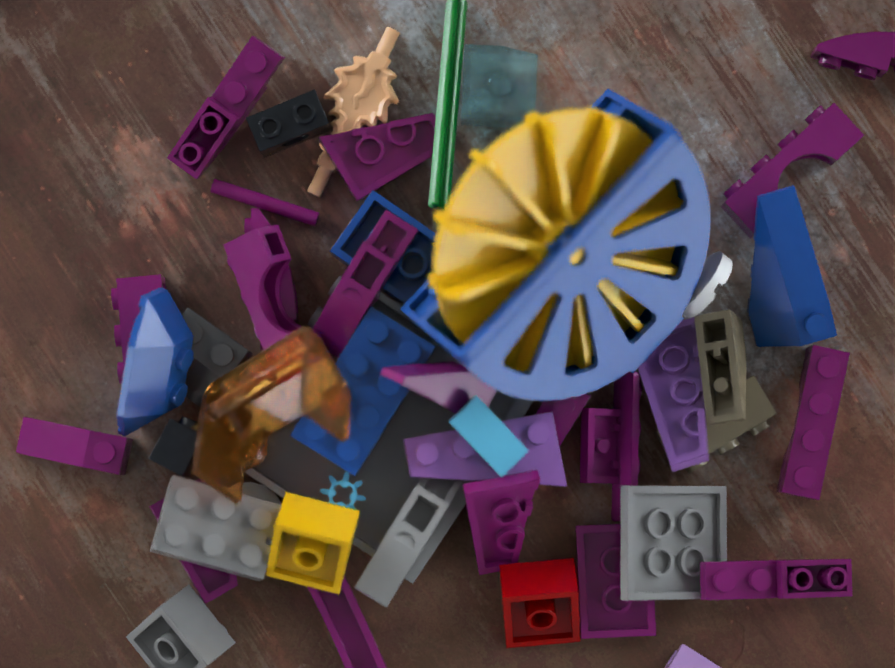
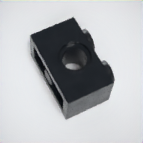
(288, 123)
(176, 446)

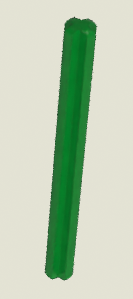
(447, 104)

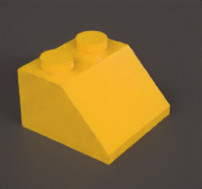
(312, 542)

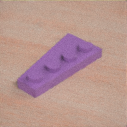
(676, 396)

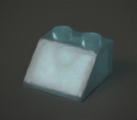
(497, 85)

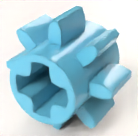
(345, 484)

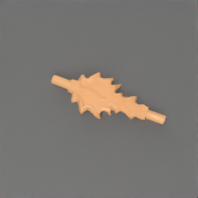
(359, 99)

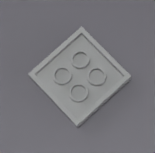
(667, 537)

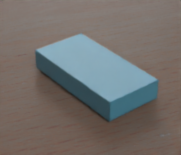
(488, 436)

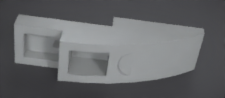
(406, 538)

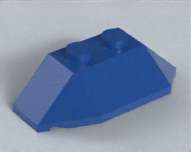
(154, 363)

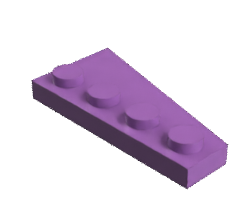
(452, 458)

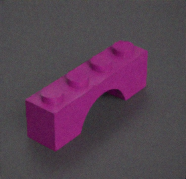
(825, 139)
(258, 265)
(814, 424)

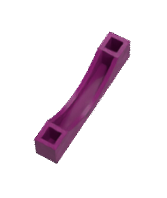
(348, 627)

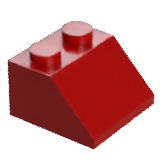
(540, 603)

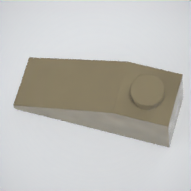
(722, 366)

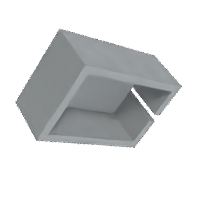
(213, 531)

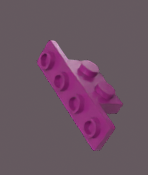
(611, 441)

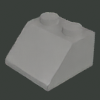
(181, 634)

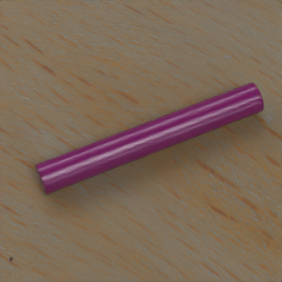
(264, 202)

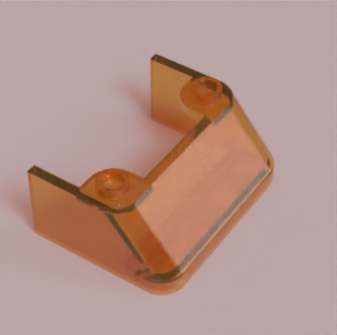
(261, 398)

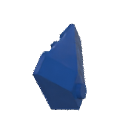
(787, 288)

